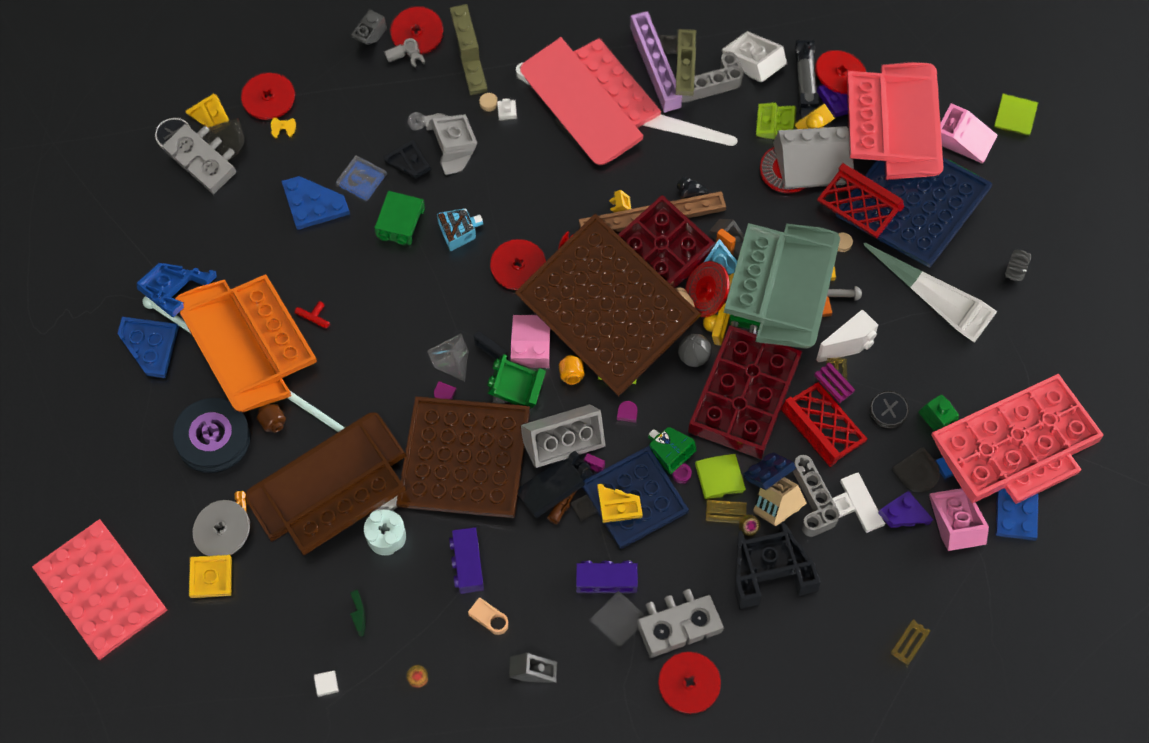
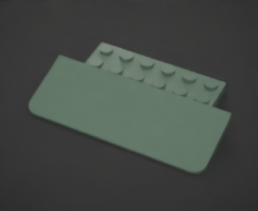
(784, 282)

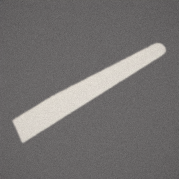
(677, 126)

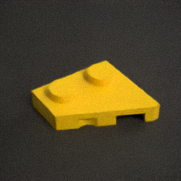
(208, 111)

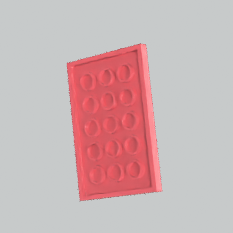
(99, 589)

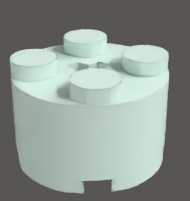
(395, 533)

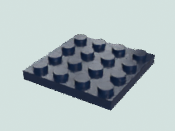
(643, 477)

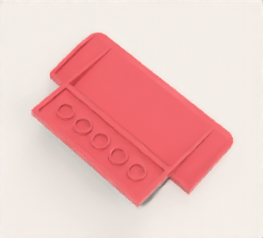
(591, 97)
(896, 119)

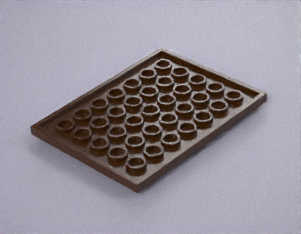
(607, 304)

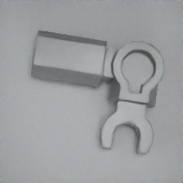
(410, 46)

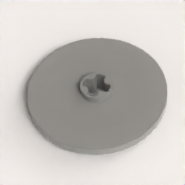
(214, 516)

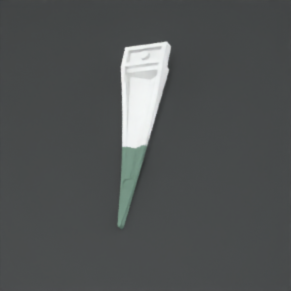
(960, 309)

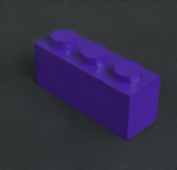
(466, 560)
(607, 577)

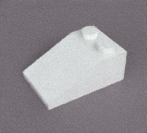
(757, 55)
(850, 338)

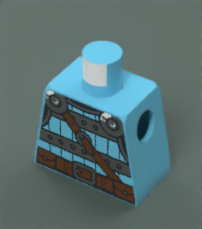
(458, 227)

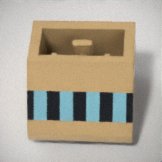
(779, 501)

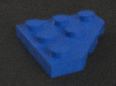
(312, 202)
(149, 343)

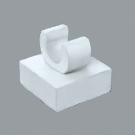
(507, 109)

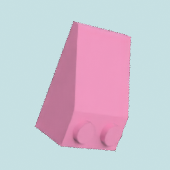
(530, 342)
(958, 520)

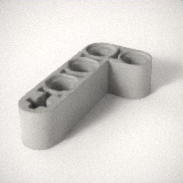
(724, 76)
(813, 492)

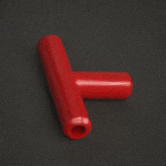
(313, 316)

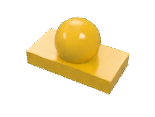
(815, 119)
(717, 325)

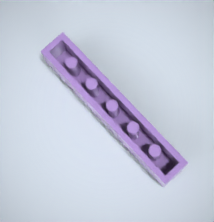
(655, 61)

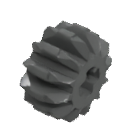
(1018, 265)

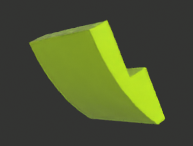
(1016, 114)
(774, 118)
(720, 476)

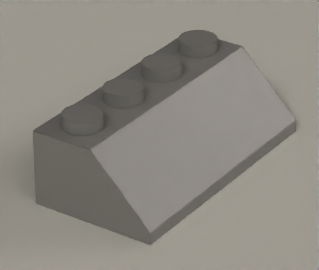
(563, 433)

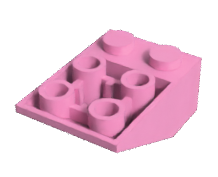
(966, 134)

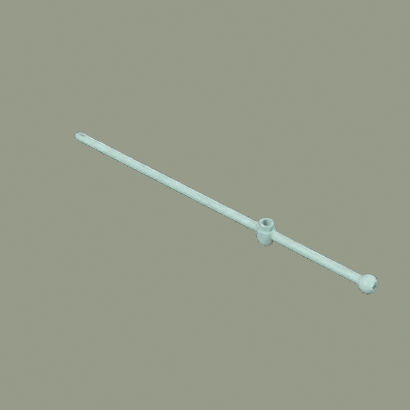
(147, 303)

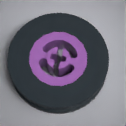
(206, 417)

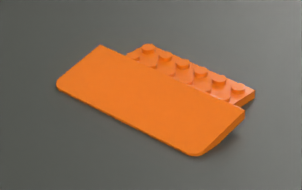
(246, 339)

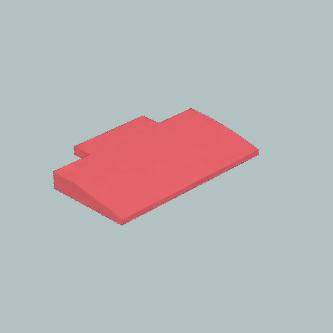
(1019, 442)

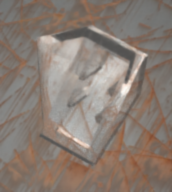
(451, 357)

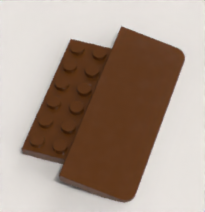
(330, 485)

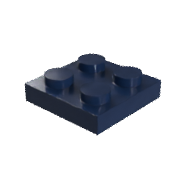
(769, 470)

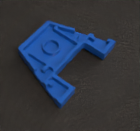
(166, 280)

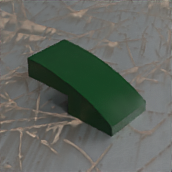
(358, 616)

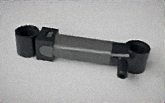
(806, 77)

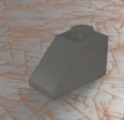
(732, 228)
(532, 668)

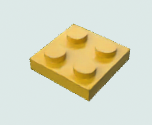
(210, 576)

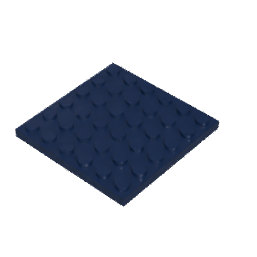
(932, 209)

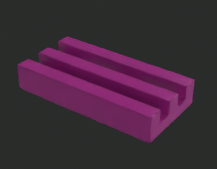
(824, 370)

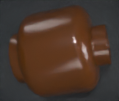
(271, 418)

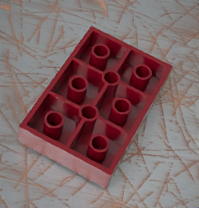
(668, 241)
(744, 392)

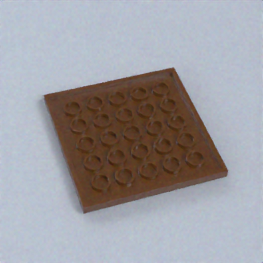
(463, 457)

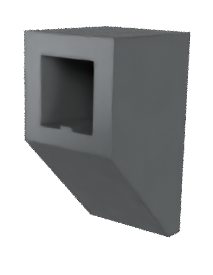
(370, 28)

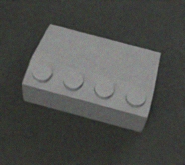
(812, 155)

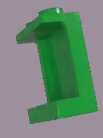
(399, 218)
(515, 382)

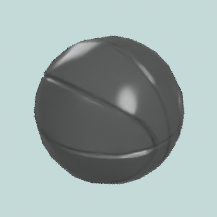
(694, 350)

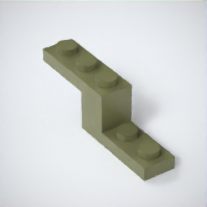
(468, 49)
(685, 62)

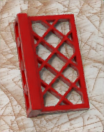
(866, 186)
(809, 429)

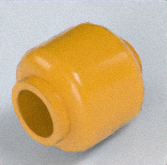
(571, 370)

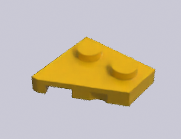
(618, 505)

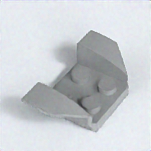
(454, 139)

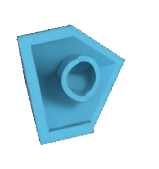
(722, 256)

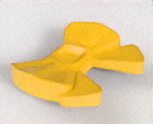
(289, 125)

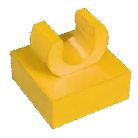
(621, 200)

